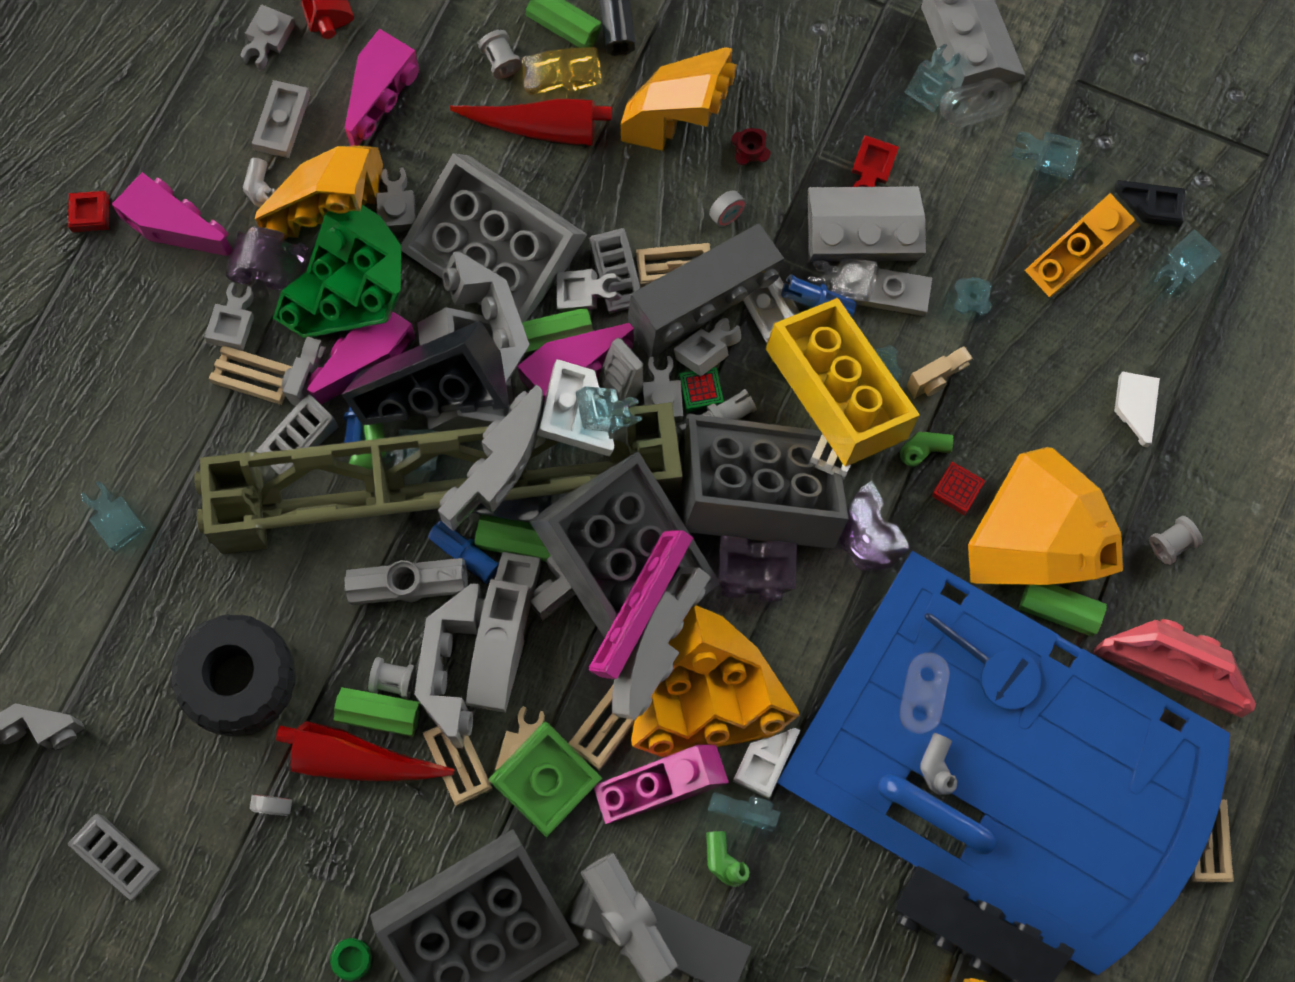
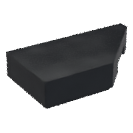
(1153, 202)

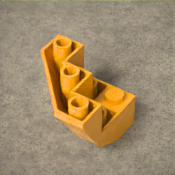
(675, 92)
(329, 182)
(1045, 527)
(715, 694)

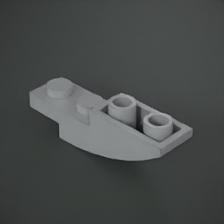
(508, 451)
(501, 632)
(652, 655)

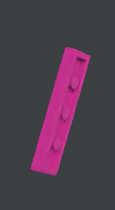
(640, 604)

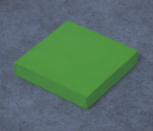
(545, 778)

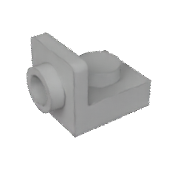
(550, 594)

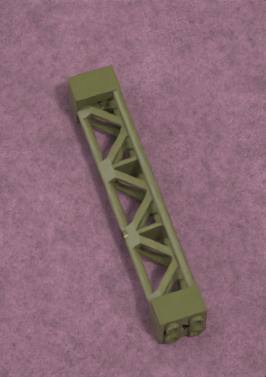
(241, 509)

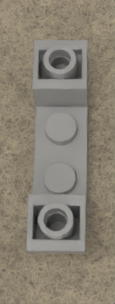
(475, 283)
(457, 615)
(48, 727)

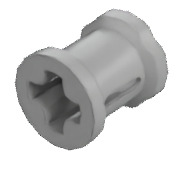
(500, 54)
(1175, 540)
(392, 678)

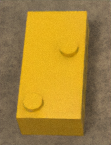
(841, 381)

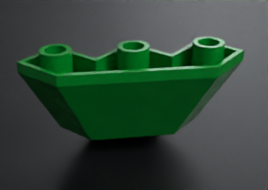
(349, 278)

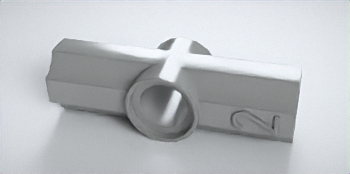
(382, 582)
(629, 919)

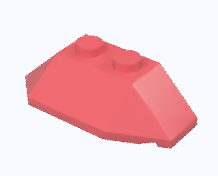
(1182, 663)

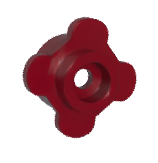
(753, 137)

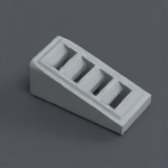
(609, 248)
(622, 371)
(297, 417)
(85, 837)

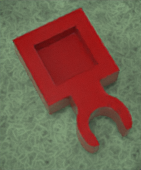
(874, 162)

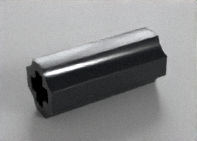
(617, 27)

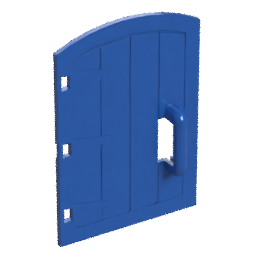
(1080, 792)

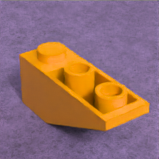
(1082, 245)

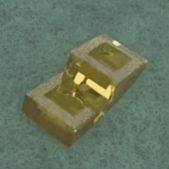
(563, 67)

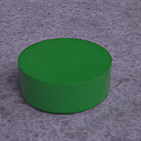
(351, 959)

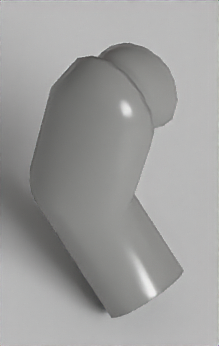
(254, 182)
(934, 768)

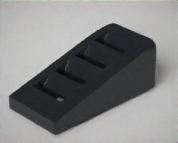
(517, 509)

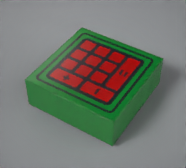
(700, 390)

